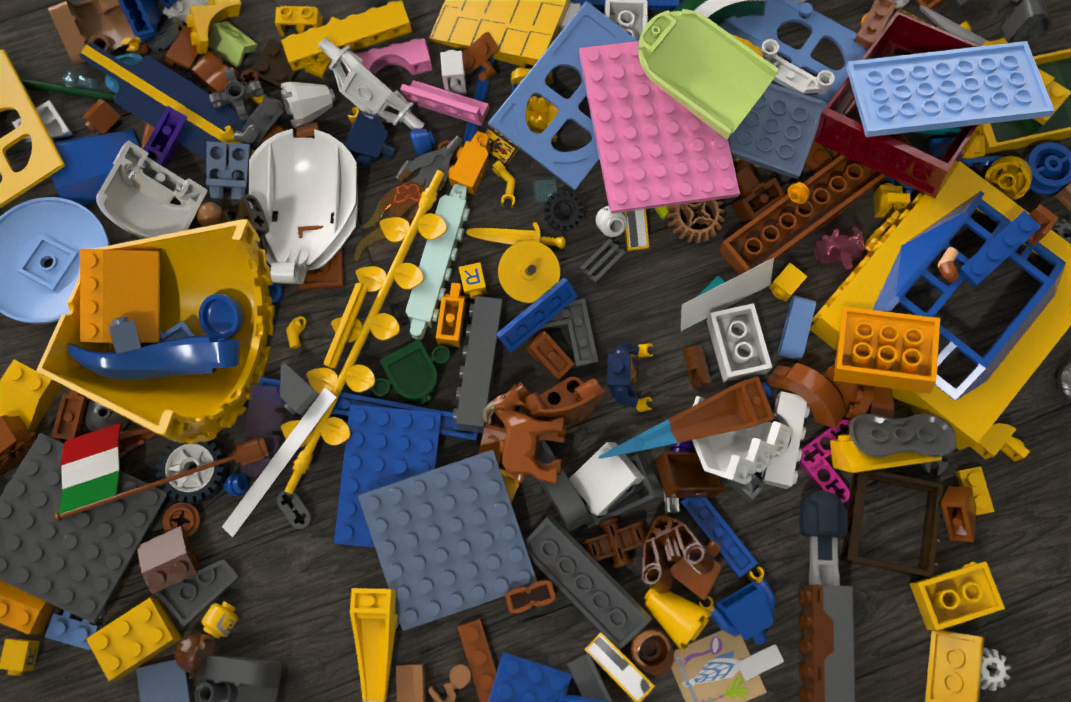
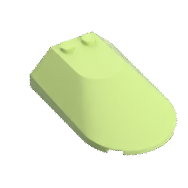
(704, 68)

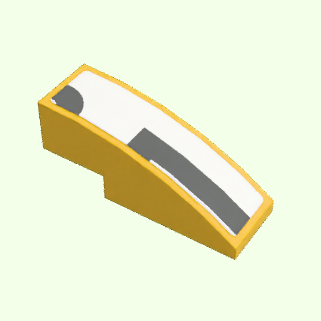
(636, 230)
(619, 668)

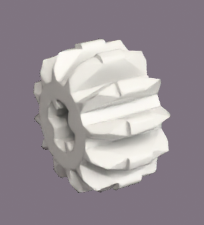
(998, 670)

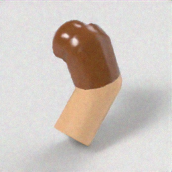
(947, 267)

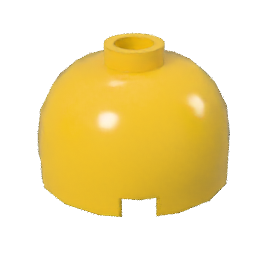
(1010, 176)

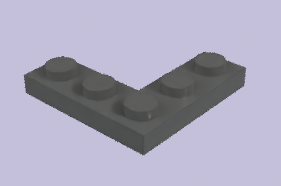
(577, 320)

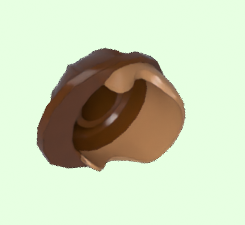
(193, 651)
(652, 651)

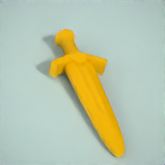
(512, 236)

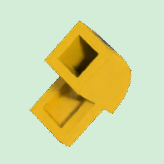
(1000, 438)

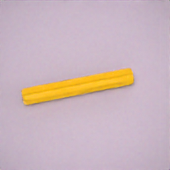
(345, 325)

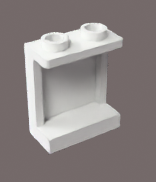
(605, 479)

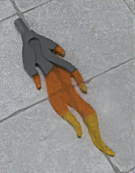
(409, 193)

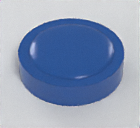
(221, 316)

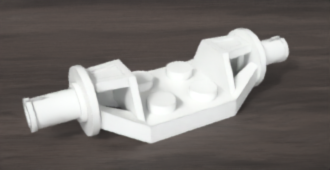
(365, 89)

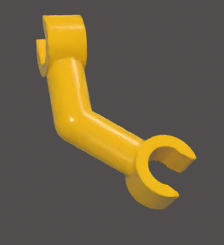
(500, 170)

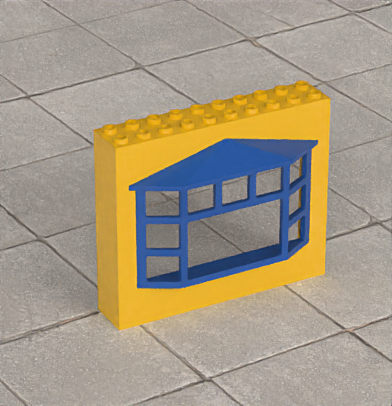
(905, 255)

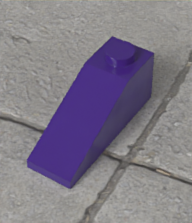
(166, 136)

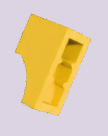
(888, 199)

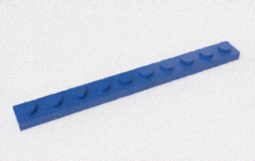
(342, 407)

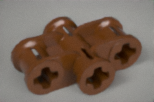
(624, 540)

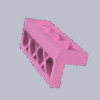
(445, 102)

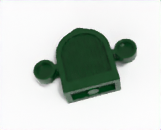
(412, 373)

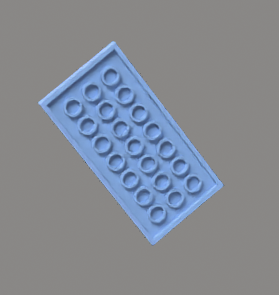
(948, 89)

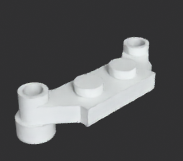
(794, 77)

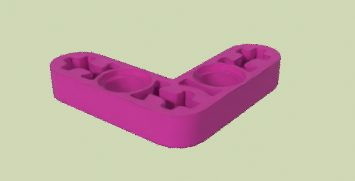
(819, 462)

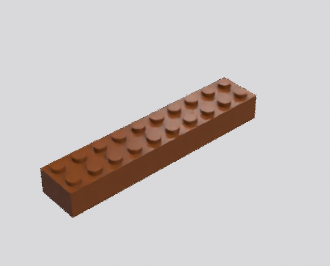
(790, 223)

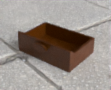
(685, 477)

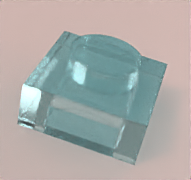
(544, 189)

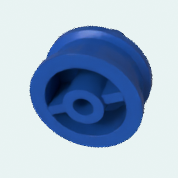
(1049, 167)

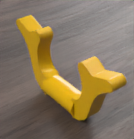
(874, 238)

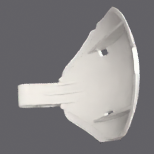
(305, 185)

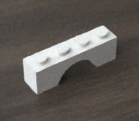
(790, 411)

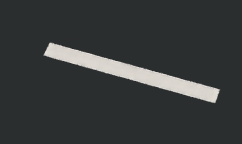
(278, 462)

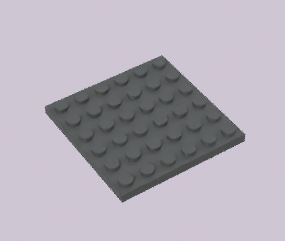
(82, 555)

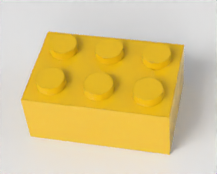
(134, 638)

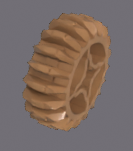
(702, 218)

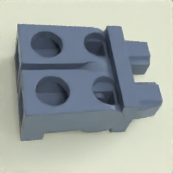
(231, 176)

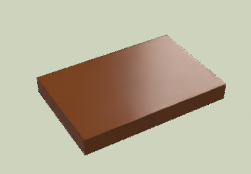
(329, 275)

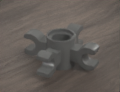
(239, 102)

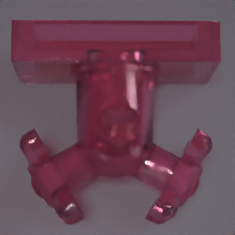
(840, 248)

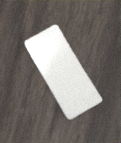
(760, 662)

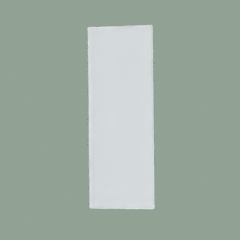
(726, 294)

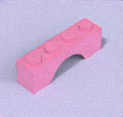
(410, 55)

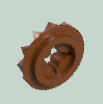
(176, 512)

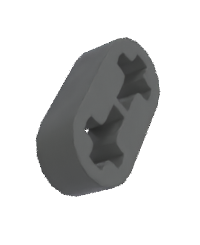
(290, 513)

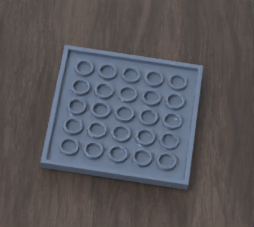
(447, 539)

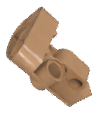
(90, 22)

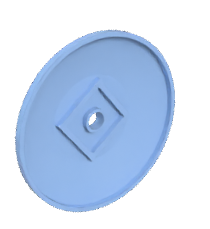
(31, 236)

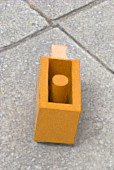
(471, 163)
(451, 317)

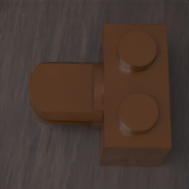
(755, 195)

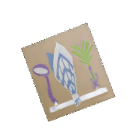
(711, 671)

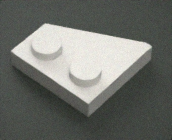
(52, 120)

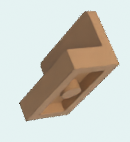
(411, 683)

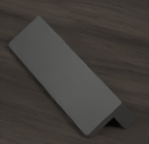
(588, 678)

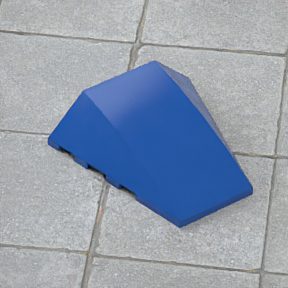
(88, 164)

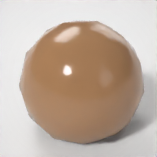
(208, 214)

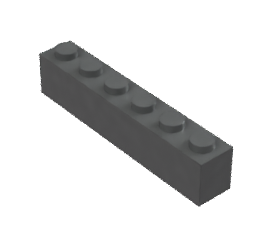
(479, 364)

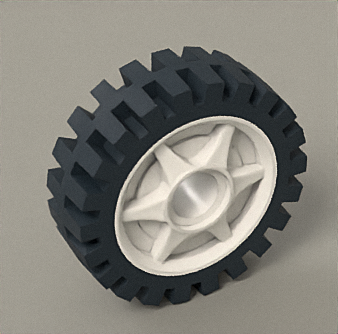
(200, 485)

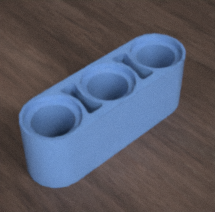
(796, 328)

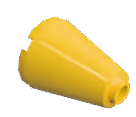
(677, 616)

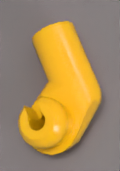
(294, 330)

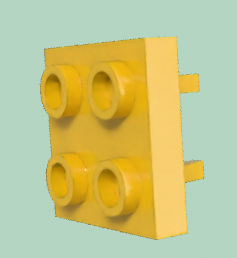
(540, 114)

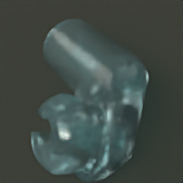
(70, 78)

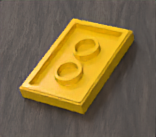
(954, 667)

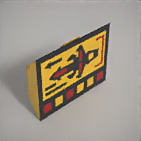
(500, 147)

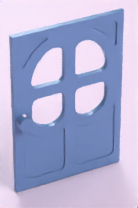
(779, 12)
(585, 29)

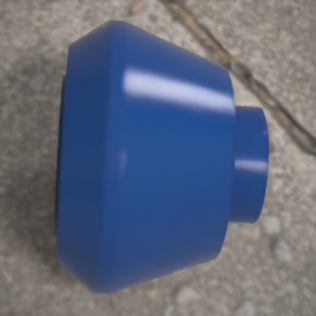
(422, 141)

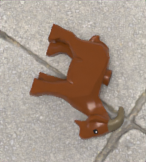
(523, 439)

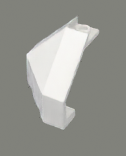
(742, 452)

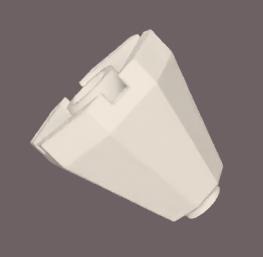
(306, 101)

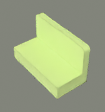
(230, 42)

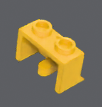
(297, 16)

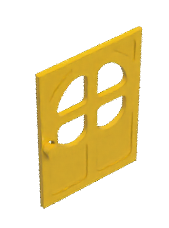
(44, 157)

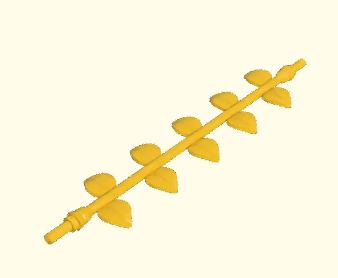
(382, 325)

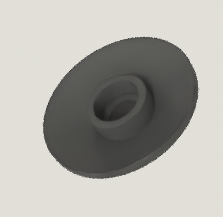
(95, 421)

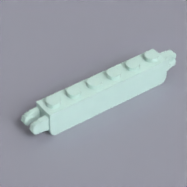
(436, 263)

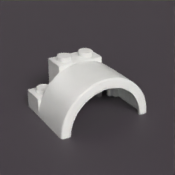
(143, 198)

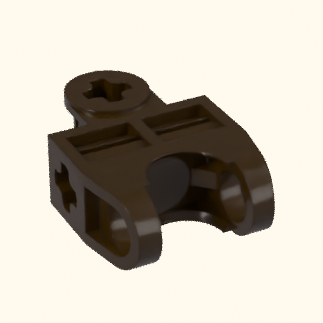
(255, 216)

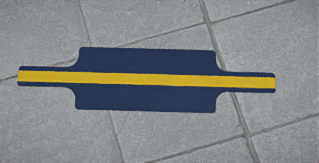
(151, 86)

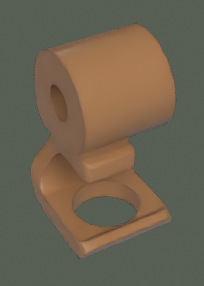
(459, 678)

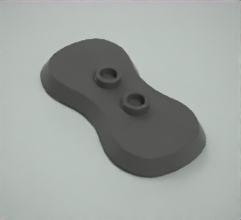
(916, 434)

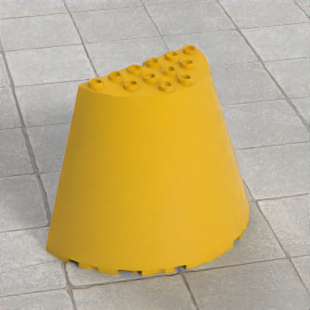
(192, 267)

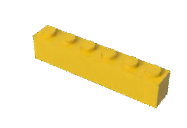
(355, 31)

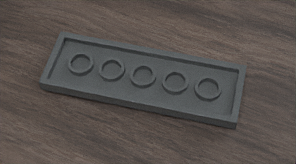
(586, 583)

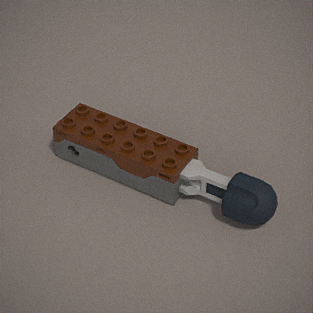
(826, 606)

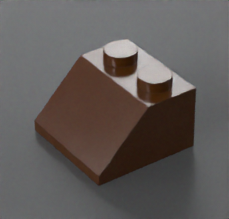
(167, 559)

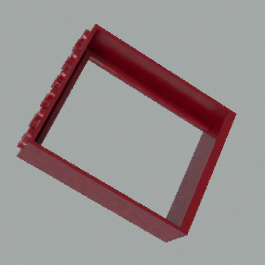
(883, 152)

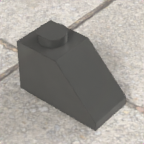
(296, 391)

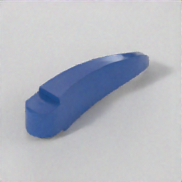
(168, 358)

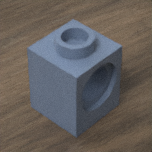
(124, 335)

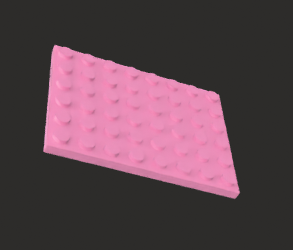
(646, 140)

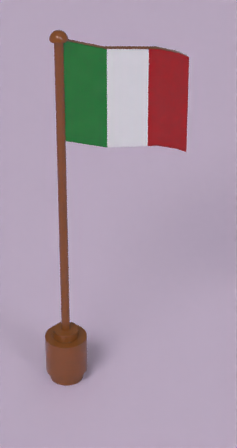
(93, 469)

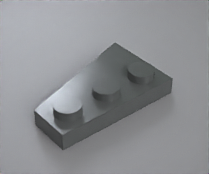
(195, 594)

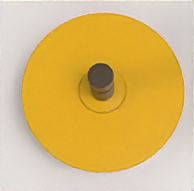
(528, 271)

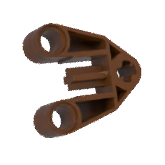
(663, 537)

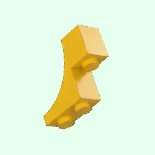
(204, 16)

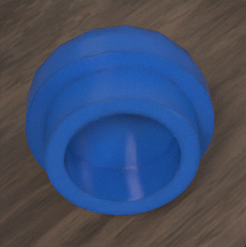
(236, 484)

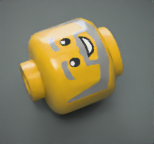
(220, 620)

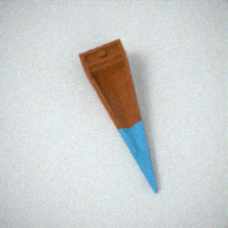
(727, 411)

